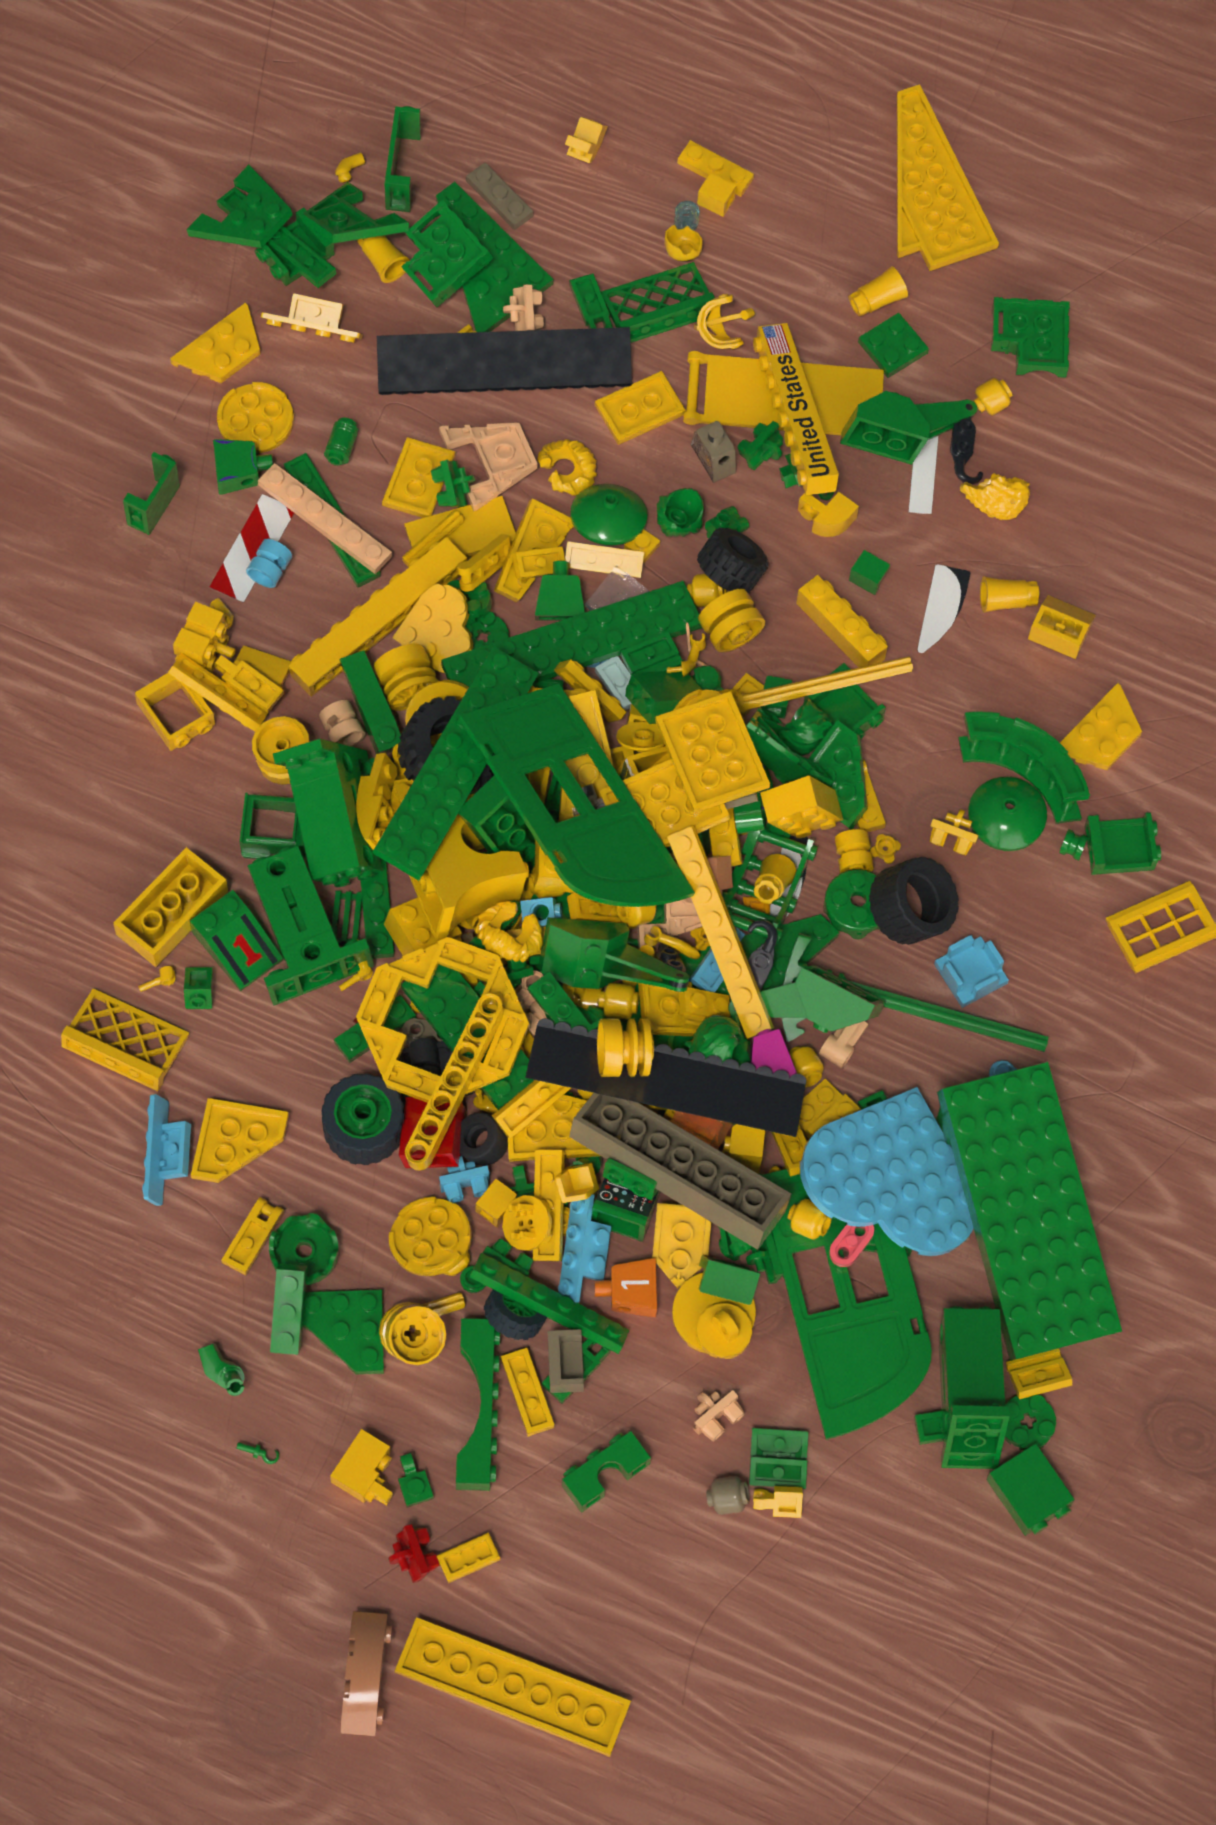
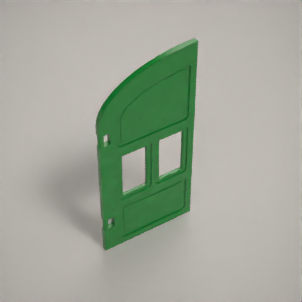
(605, 851)
(864, 1353)

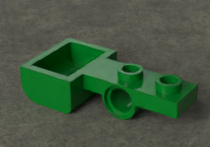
(557, 1004)

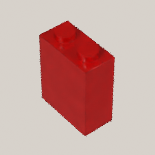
(449, 1149)

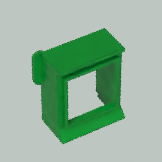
(256, 847)

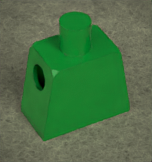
(559, 595)

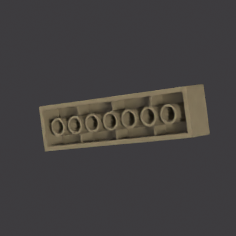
(682, 1166)

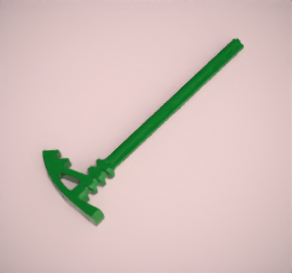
(916, 1008)

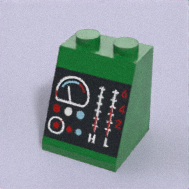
(623, 1210)

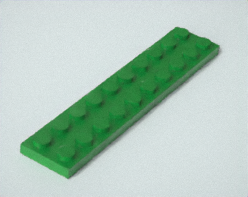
(588, 636)
(449, 770)

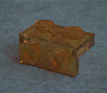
(706, 1129)

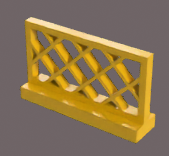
(118, 1059)

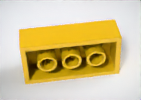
(164, 909)

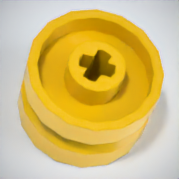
(731, 620)
(275, 736)

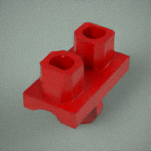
(409, 1553)

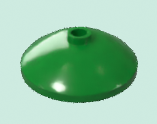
(608, 514)
(1005, 827)

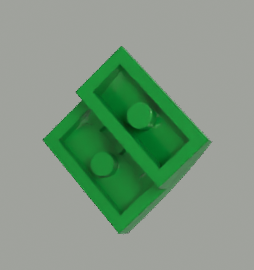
(778, 1458)

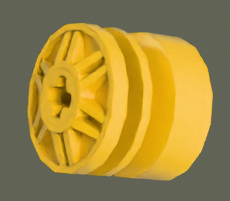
(403, 673)
(626, 1047)
(423, 1344)

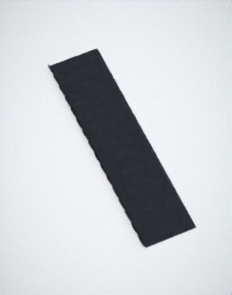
(504, 360)
(675, 1080)

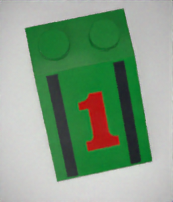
(235, 940)

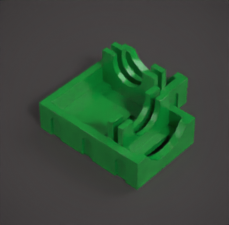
(446, 253)
(1034, 333)

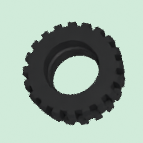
(415, 738)

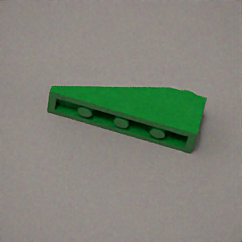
(371, 702)

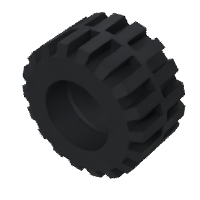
(732, 560)

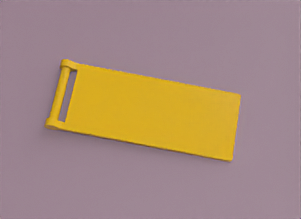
(739, 394)

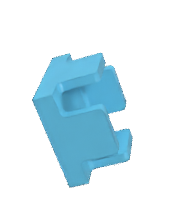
(972, 969)

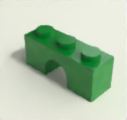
(287, 1309)
(623, 1454)

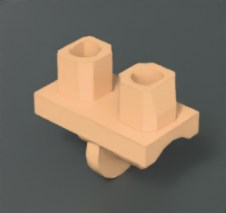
(522, 308)
(708, 1422)

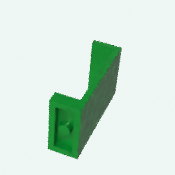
(398, 188)

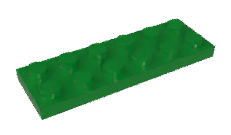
(447, 1009)

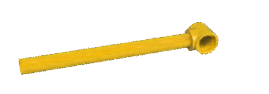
(820, 684)

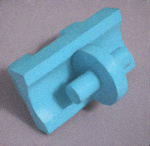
(462, 1177)

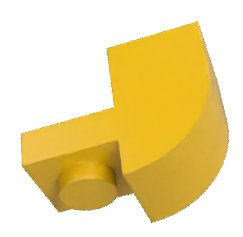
(586, 139)
(831, 518)

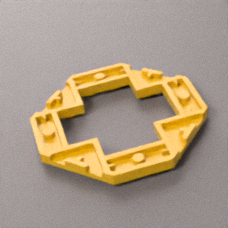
(419, 969)

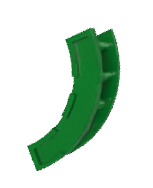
(1029, 753)
(752, 863)

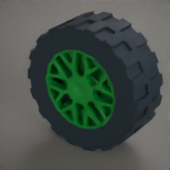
(512, 1317)

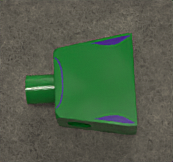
(238, 464)

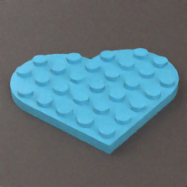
(890, 1171)

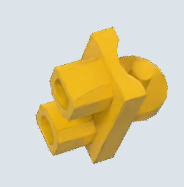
(964, 838)

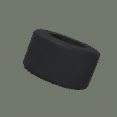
(493, 1147)

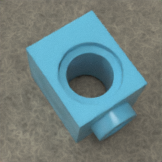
(531, 906)

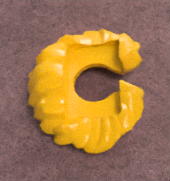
(579, 455)
(503, 944)

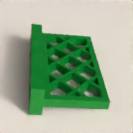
(665, 316)

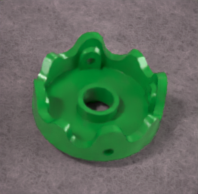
(845, 916)
(308, 1231)

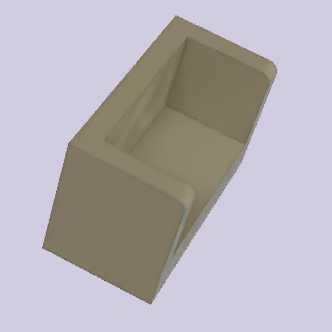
(565, 1361)

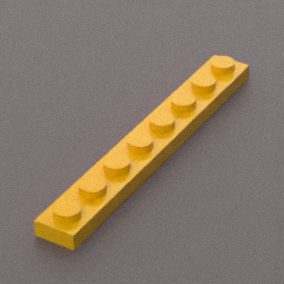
(720, 932)

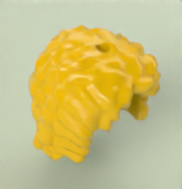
(998, 496)

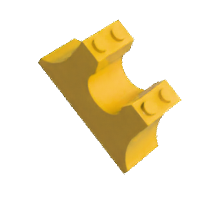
(463, 880)

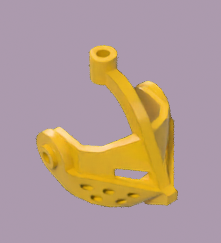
(714, 322)

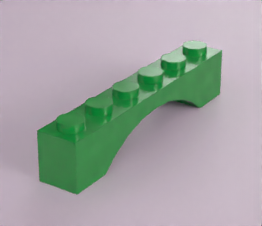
(474, 1460)

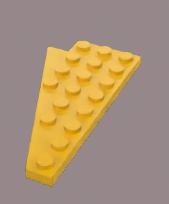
(933, 195)

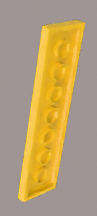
(513, 1686)

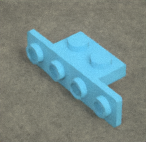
(166, 1150)
(584, 1249)

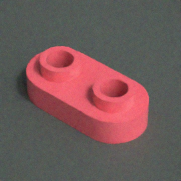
(850, 1242)

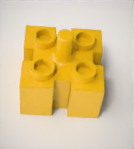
(203, 637)

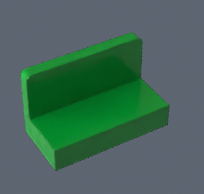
(728, 1280)

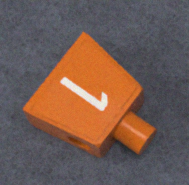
(631, 1288)

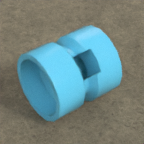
(268, 563)

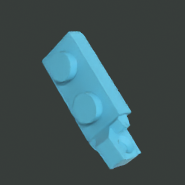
(707, 974)

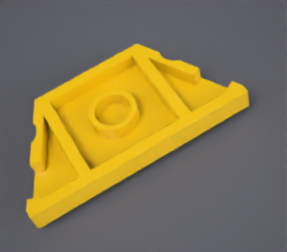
(222, 348)
(1104, 732)

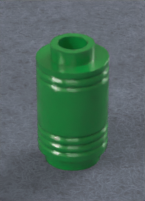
(341, 441)

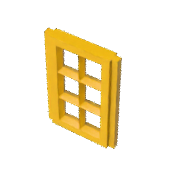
(1153, 905)

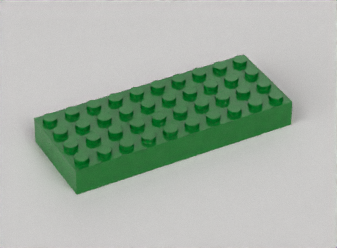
(1029, 1211)

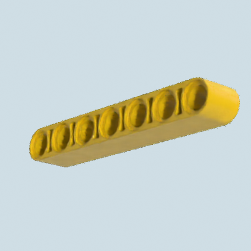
(451, 1094)

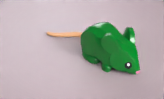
(705, 676)

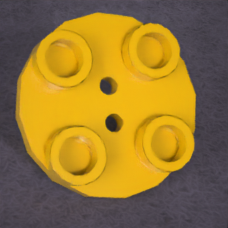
(528, 1235)

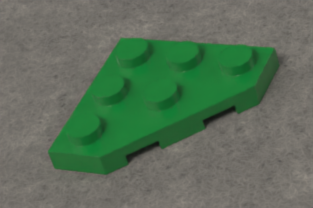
(842, 760)
(348, 1326)

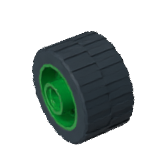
(362, 1119)

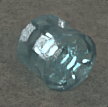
(691, 220)

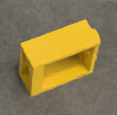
(163, 688)

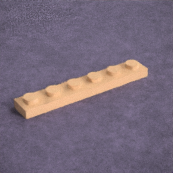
(325, 518)

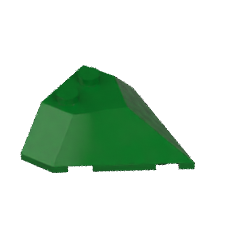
(775, 754)

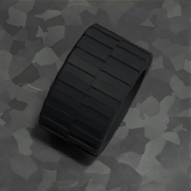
(892, 909)

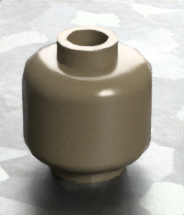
(728, 1495)

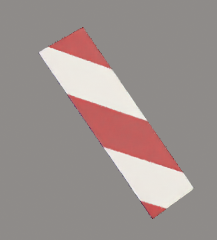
(265, 522)

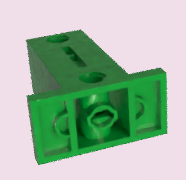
(325, 796)
(301, 929)
(972, 1388)

